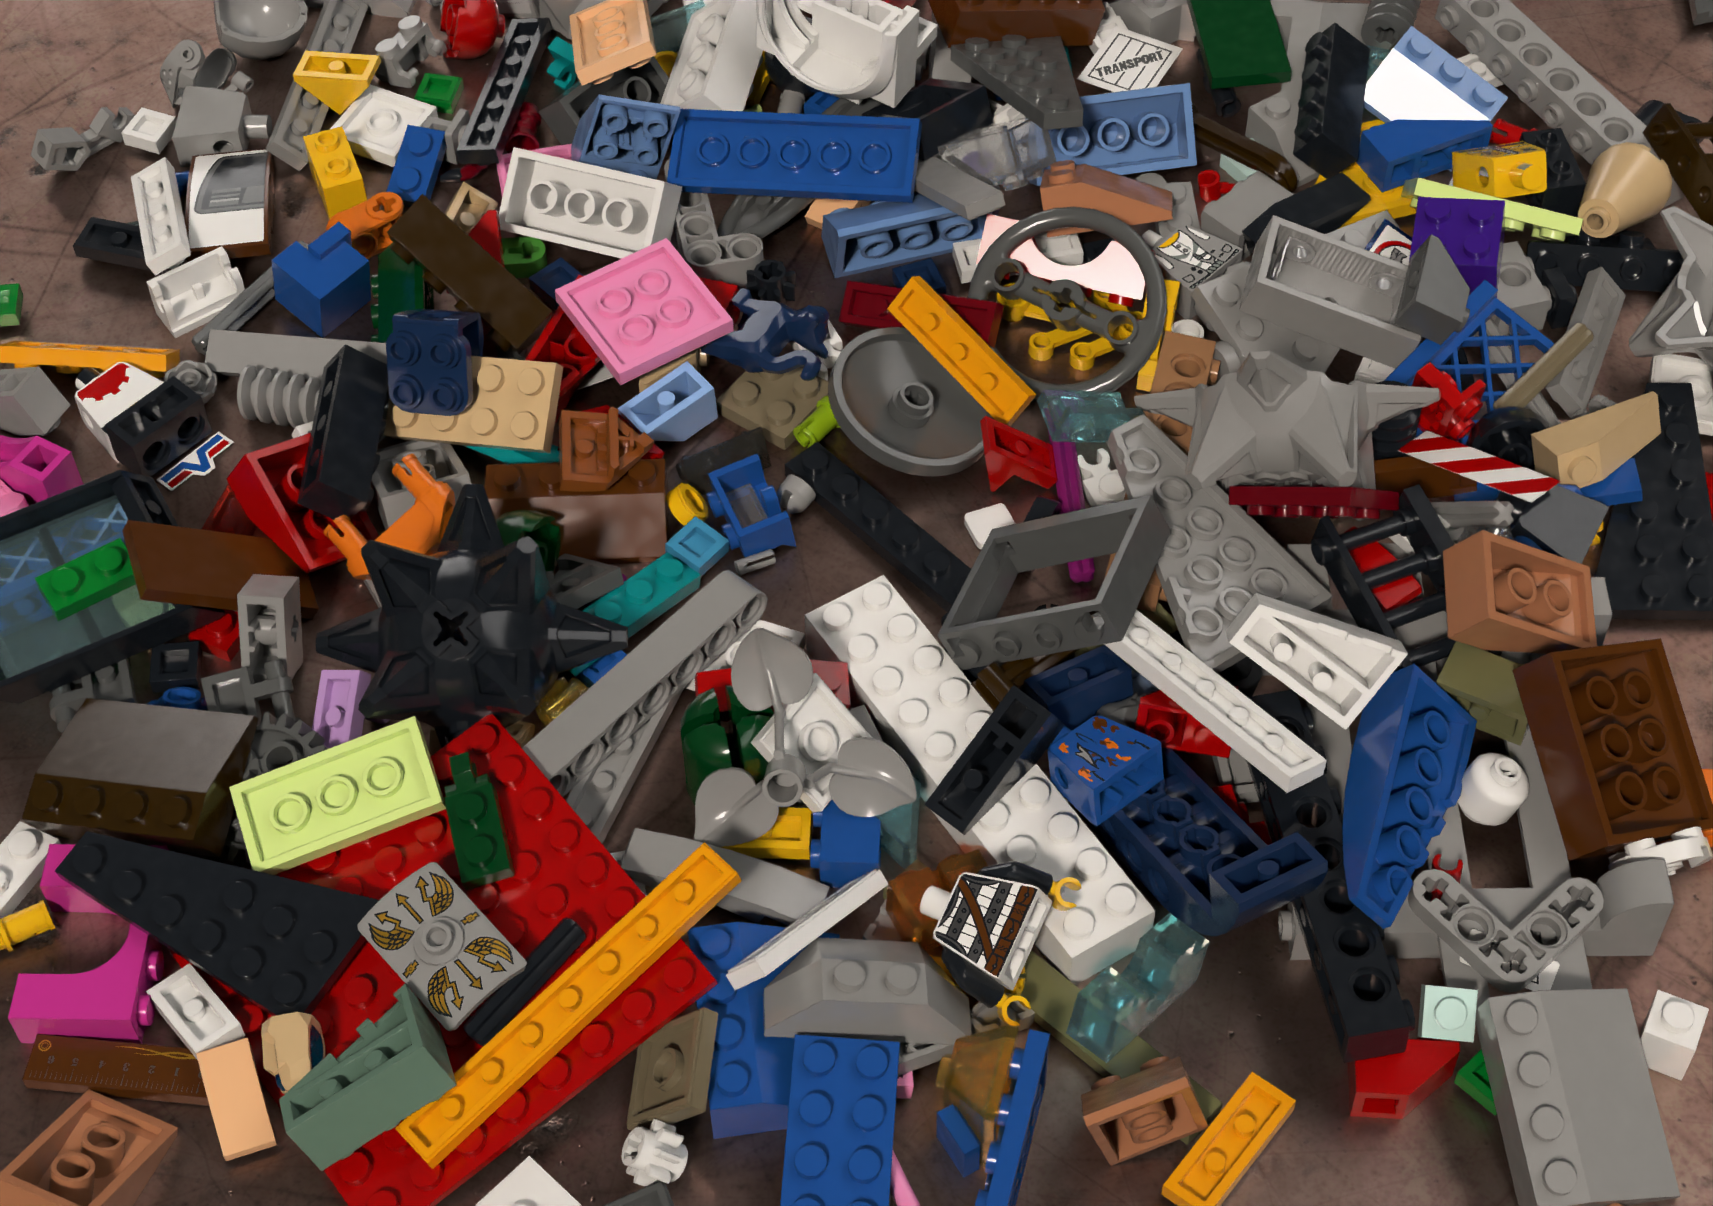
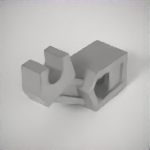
(68, 150)

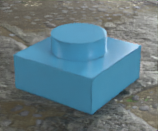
(698, 546)

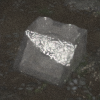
(1002, 153)

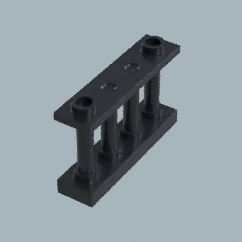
(1428, 539)

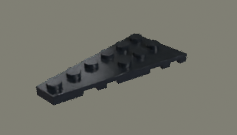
(1662, 547)

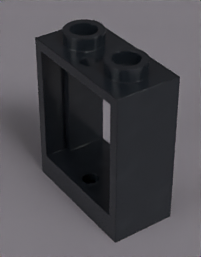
(941, 115)

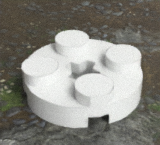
(1685, 845)

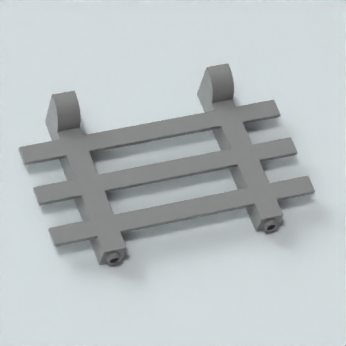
(1634, 894)

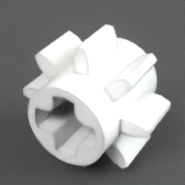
(654, 1154)

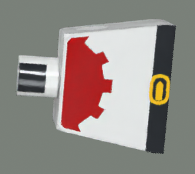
(108, 395)

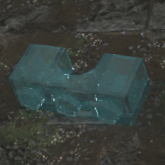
(1122, 1005)

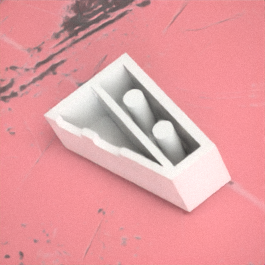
(1315, 655)

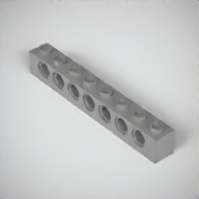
(1544, 77)

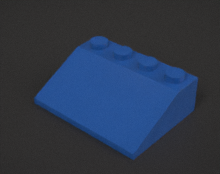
(747, 1070)

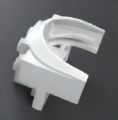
(850, 48)

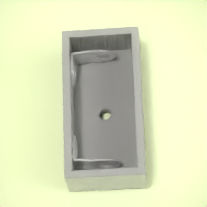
(1328, 292)

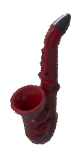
(522, 137)

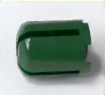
(710, 748)

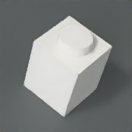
(1671, 1033)

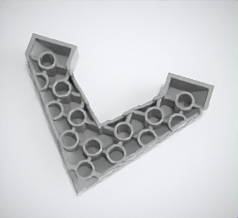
(1274, 118)

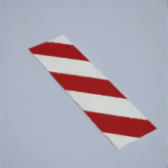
(1479, 466)

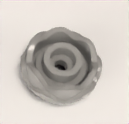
(196, 377)

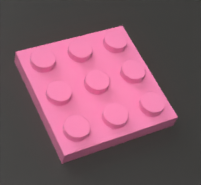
(644, 311)

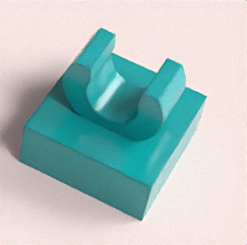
(563, 65)

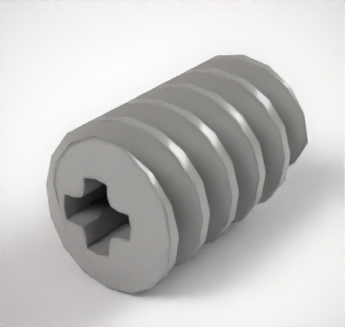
(277, 397)

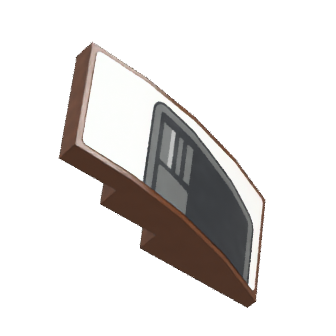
(231, 203)

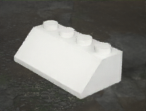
(716, 58)

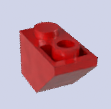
(1176, 728)
(1400, 1081)

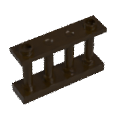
(1685, 158)

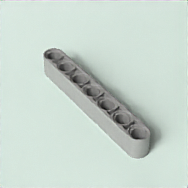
(645, 680)

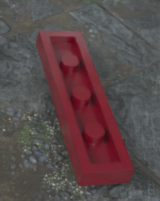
(867, 306)

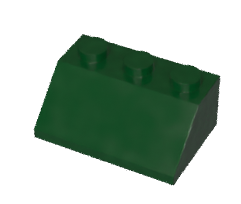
(397, 290)

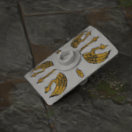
(440, 944)

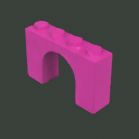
(93, 1004)

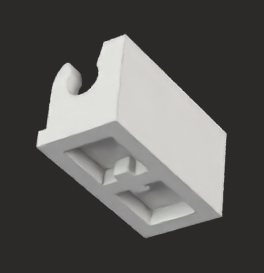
(195, 291)

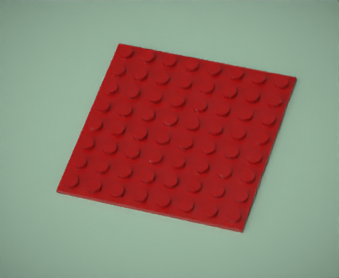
(557, 876)

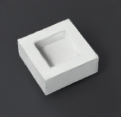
(149, 130)

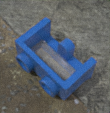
(749, 508)

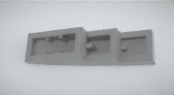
(761, 893)

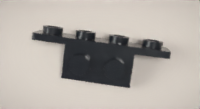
(1626, 258)

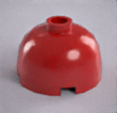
(470, 27)

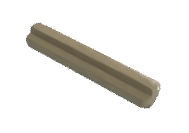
(1546, 367)

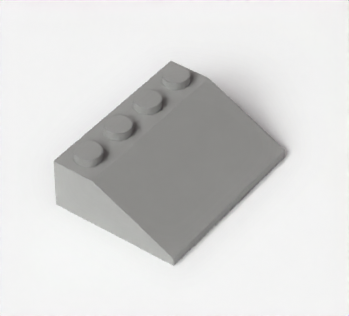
(1575, 1098)

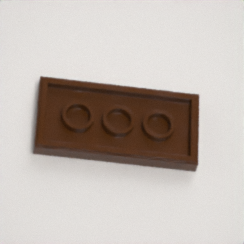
(205, 565)

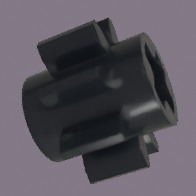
(771, 282)

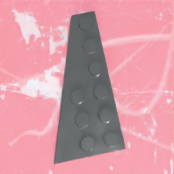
(1027, 75)

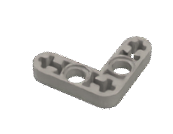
(1513, 943)

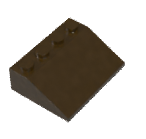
(143, 775)

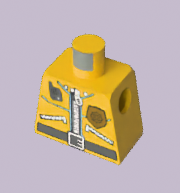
(1511, 167)

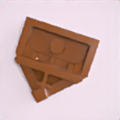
(597, 449)

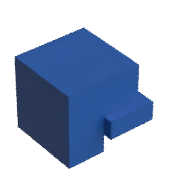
(323, 282)

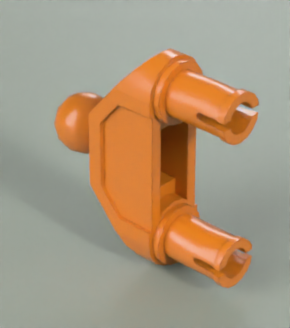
(416, 530)

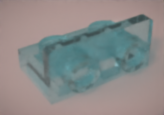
(1084, 414)

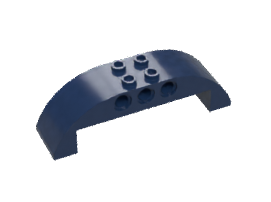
(1180, 832)

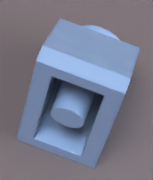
(673, 406)

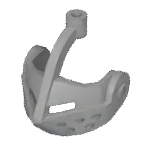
(189, 67)

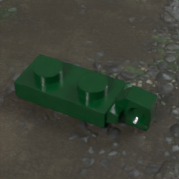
(476, 825)

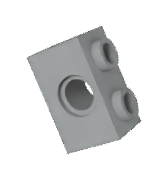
(1521, 289)

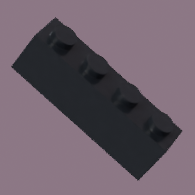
(1331, 101)
(345, 435)

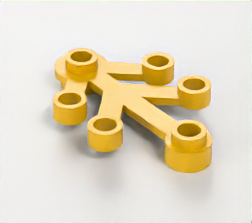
(1016, 310)

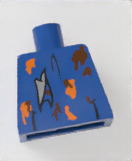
(1103, 766)

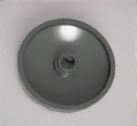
(904, 405)

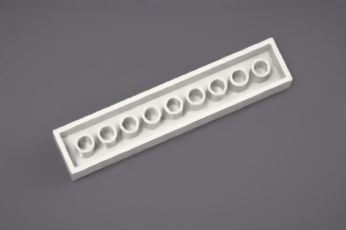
(929, 718)

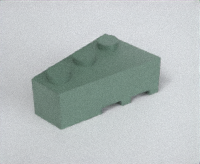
(371, 1085)

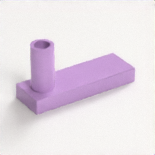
(338, 704)

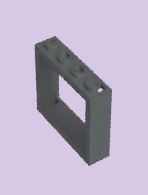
(1126, 527)

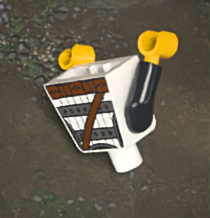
(992, 926)

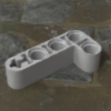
(707, 254)

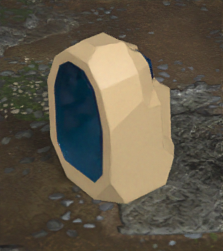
(291, 1047)

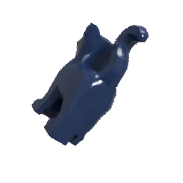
(767, 330)

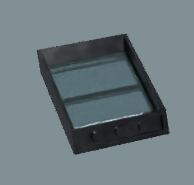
(46, 653)

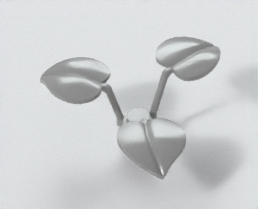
(737, 810)

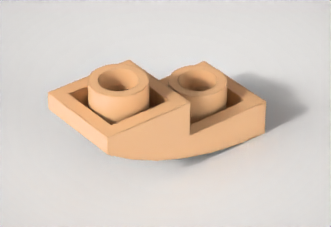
(236, 1099)

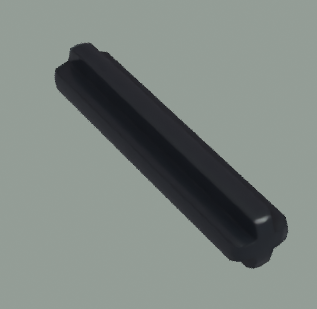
(517, 991)

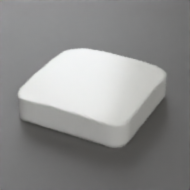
(982, 521)

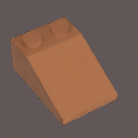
(1104, 191)
(1516, 597)
(1142, 1109)
(89, 1157)

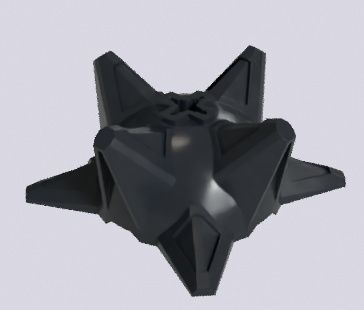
(504, 608)

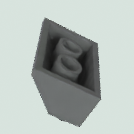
(640, 84)

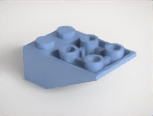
(625, 135)

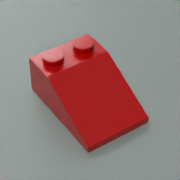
(268, 491)

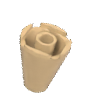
(1623, 189)

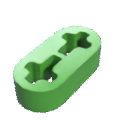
(514, 256)

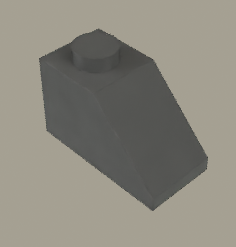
(1433, 294)

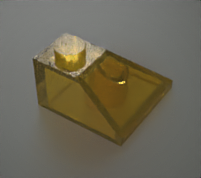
(978, 1079)

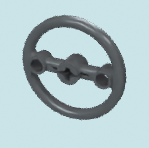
(1145, 332)

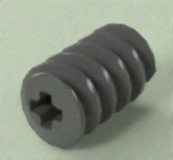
(1388, 21)

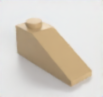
(1596, 443)

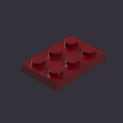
(1313, 501)

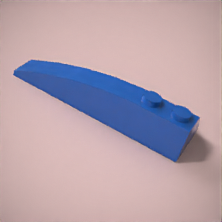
(1398, 787)

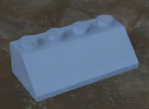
(1131, 131)
(893, 234)

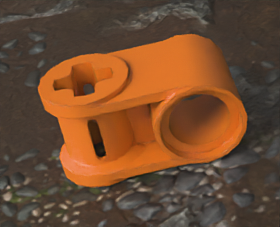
(369, 223)

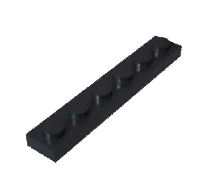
(504, 92)
(881, 525)

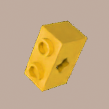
(334, 170)

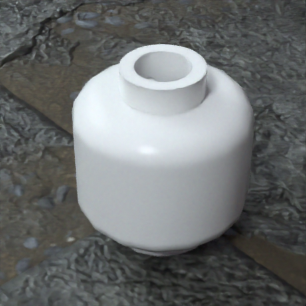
(1493, 789)

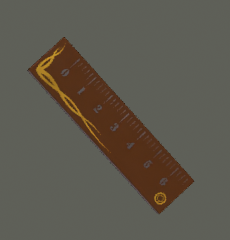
(115, 1069)

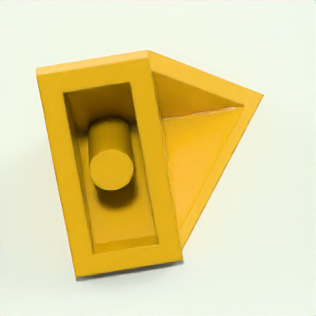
(336, 77)

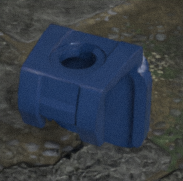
(432, 360)

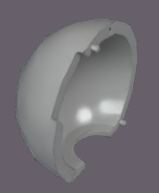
(259, 26)

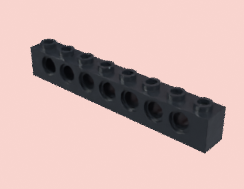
(1360, 1026)

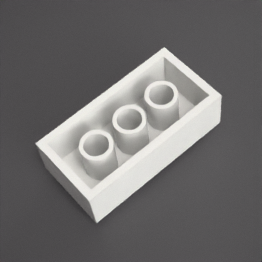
(586, 205)

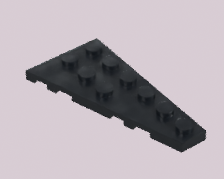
(247, 928)

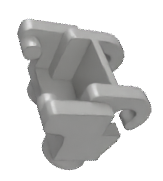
(409, 45)

